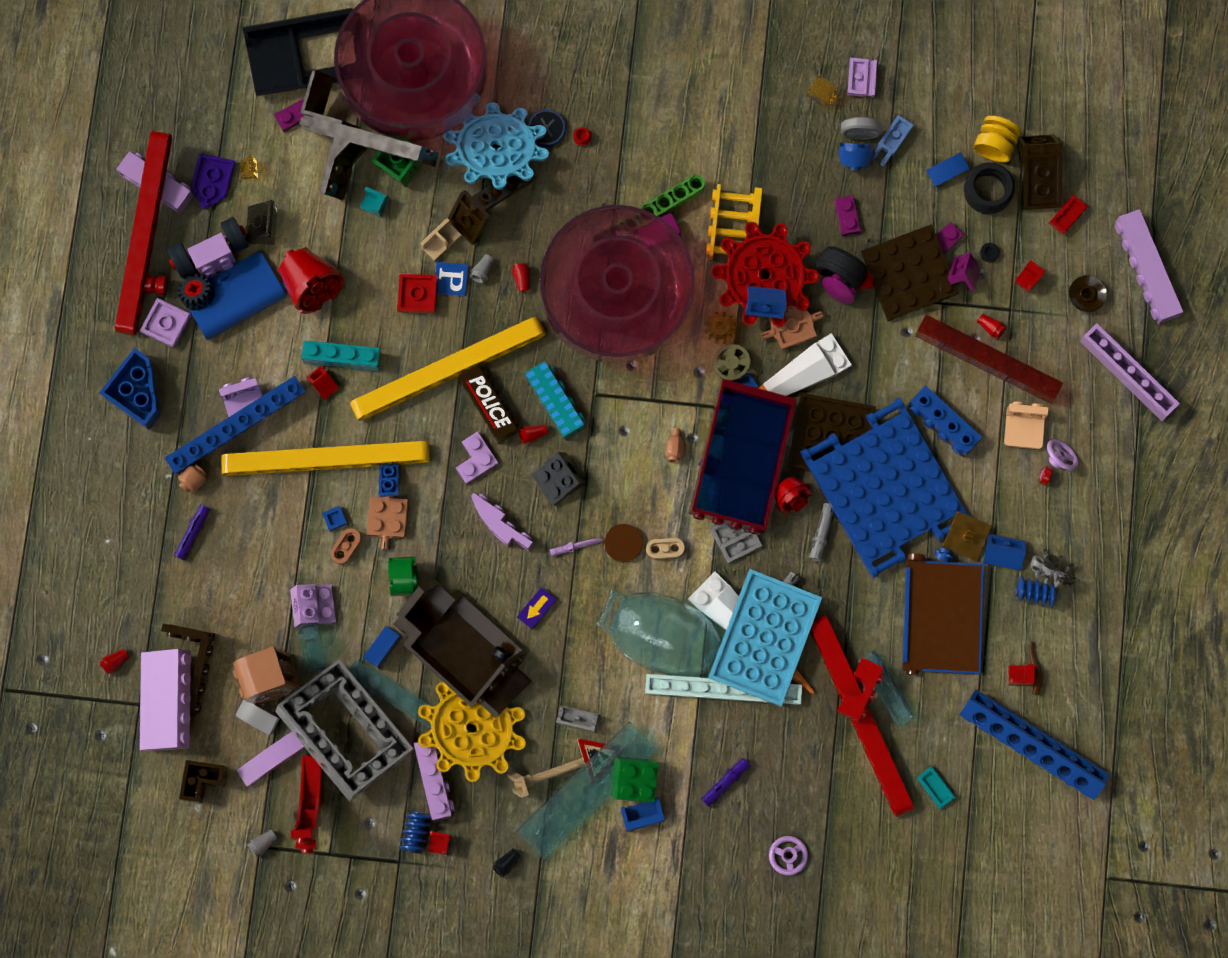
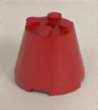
(309, 279)

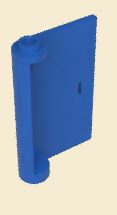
(239, 295)

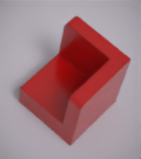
(1029, 276)
(1021, 675)
(439, 843)

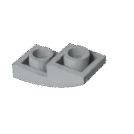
(258, 717)

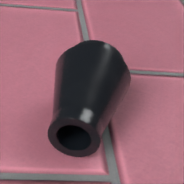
(506, 863)

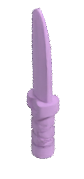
(571, 547)

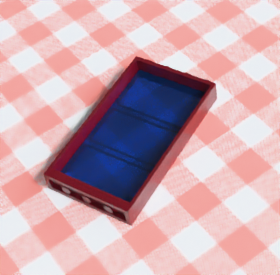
(742, 457)

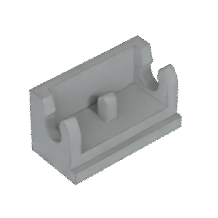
(577, 719)

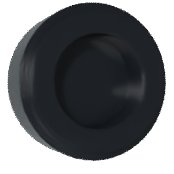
(989, 252)

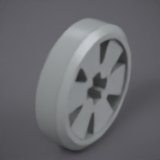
(861, 128)

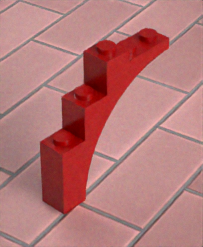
(309, 811)

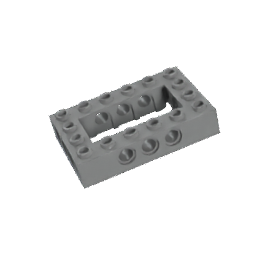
(367, 713)

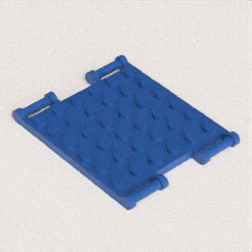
(884, 487)

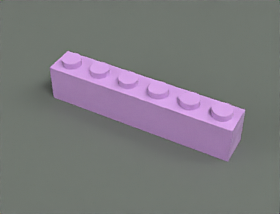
(1148, 266)
(1129, 372)

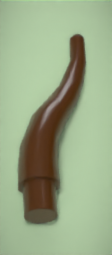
(1038, 672)

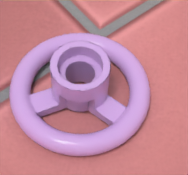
(1059, 457)
(800, 846)

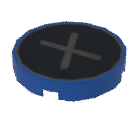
(554, 127)

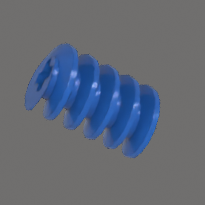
(1036, 591)
(415, 831)

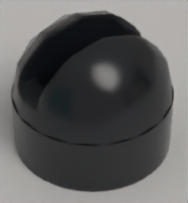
(500, 654)

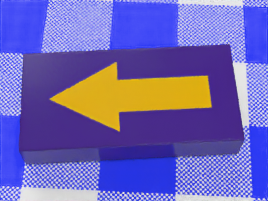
(536, 608)

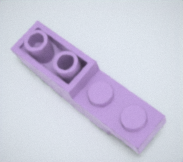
(493, 519)

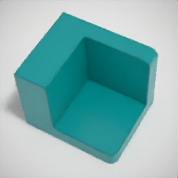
(374, 202)

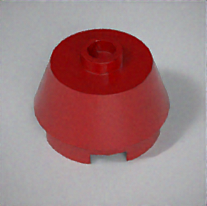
(792, 495)

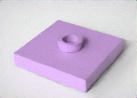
(165, 323)

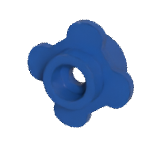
(943, 554)

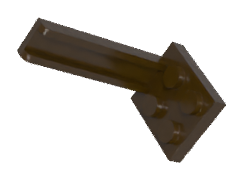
(470, 212)
(201, 667)

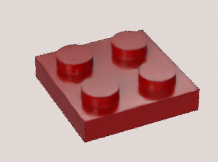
(417, 293)

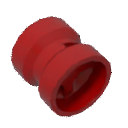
(156, 284)

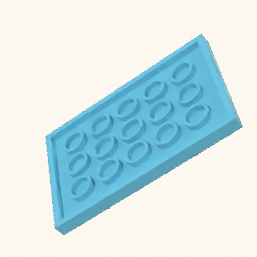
(765, 637)

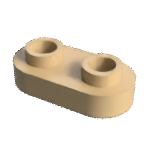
(665, 548)

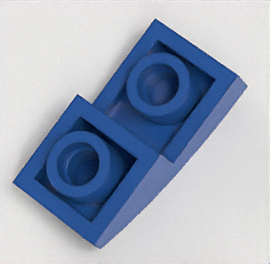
(948, 169)
(388, 480)

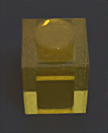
(822, 92)

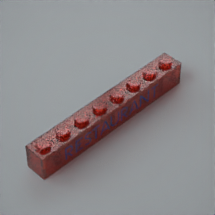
(989, 359)

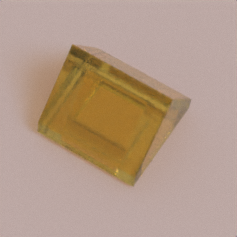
(248, 168)

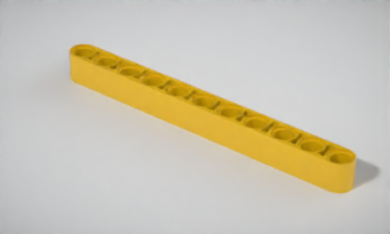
(447, 368)
(325, 458)

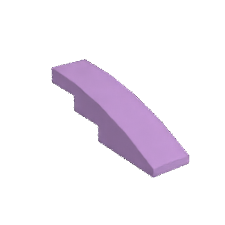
(270, 759)

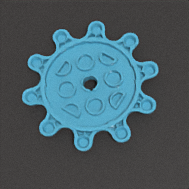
(494, 128)

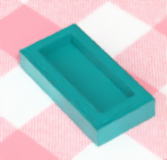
(935, 787)

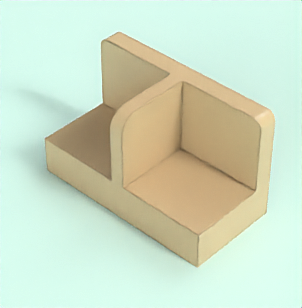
(440, 240)

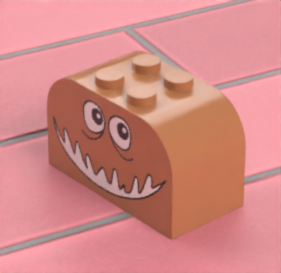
(266, 675)

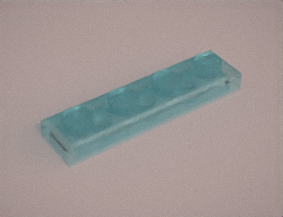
(891, 694)

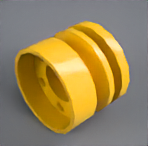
(997, 139)

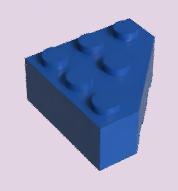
(134, 389)

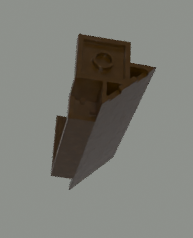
(458, 647)

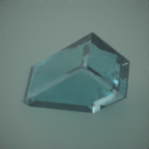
(311, 647)

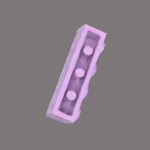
(434, 784)

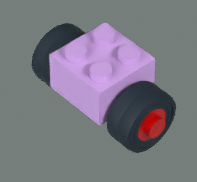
(210, 254)

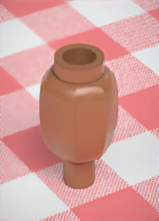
(674, 447)

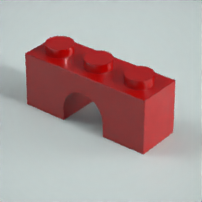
(854, 706)

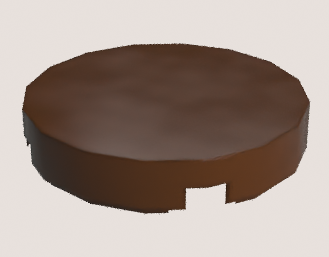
(623, 543)

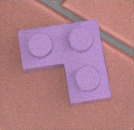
(480, 461)

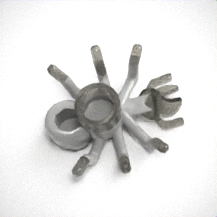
(1049, 567)

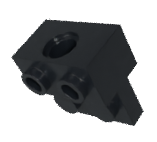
(558, 478)

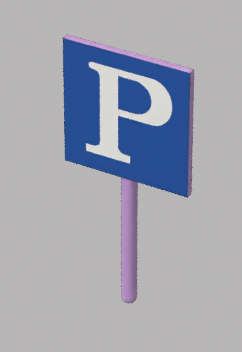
(451, 278)

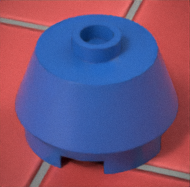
(855, 155)

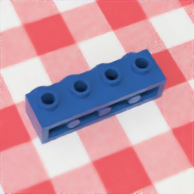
(944, 421)

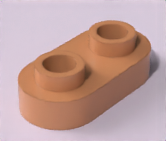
(345, 546)

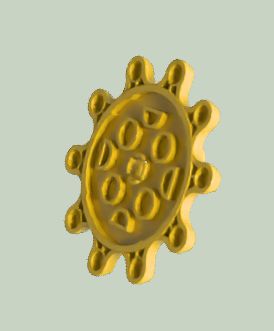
(469, 749)

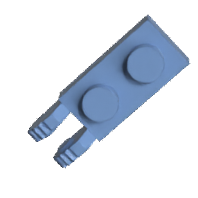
(893, 138)

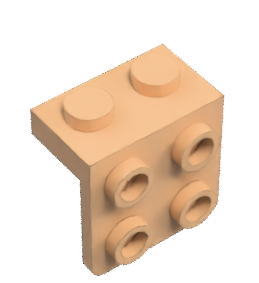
(1025, 425)

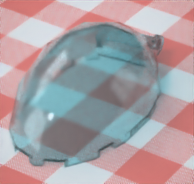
(662, 633)

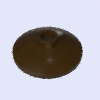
(1089, 285)

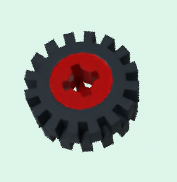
(203, 292)

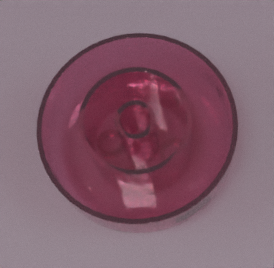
(411, 66)
(616, 283)

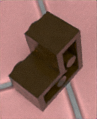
(196, 776)

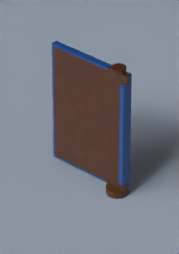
(942, 616)

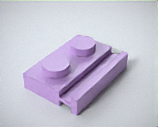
(862, 77)

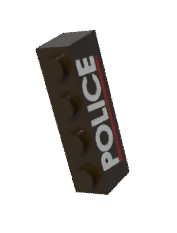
(488, 404)

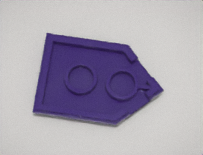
(211, 179)

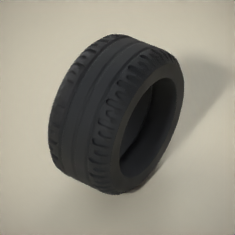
(997, 171)
(840, 262)

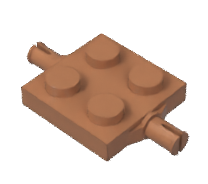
(796, 328)
(387, 519)

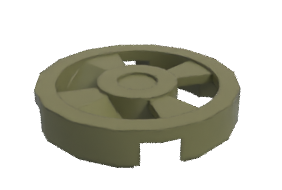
(732, 363)

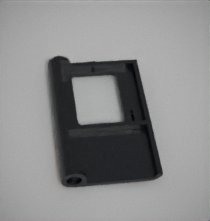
(276, 51)

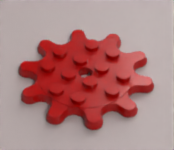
(764, 253)

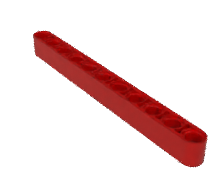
(143, 232)
(866, 729)

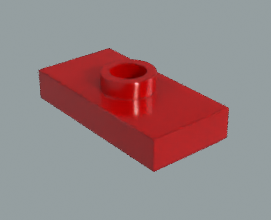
(1068, 215)

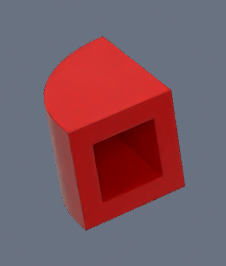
(322, 382)

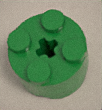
(402, 575)

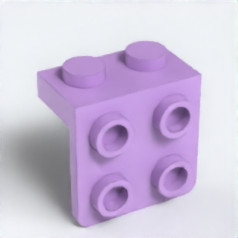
(240, 394)

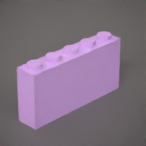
(165, 700)

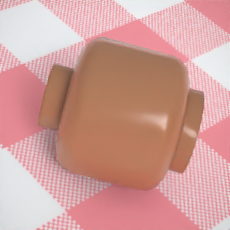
(192, 478)

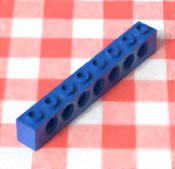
(235, 425)
(1034, 744)

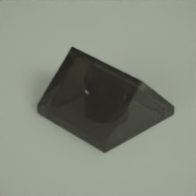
(261, 223)

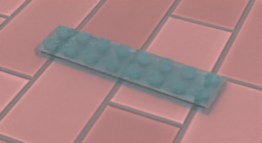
(582, 792)

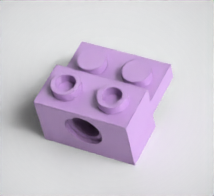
(312, 604)

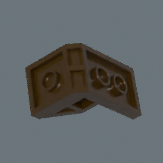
(1042, 171)

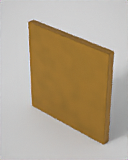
(967, 536)

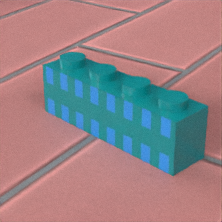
(341, 356)
(554, 400)

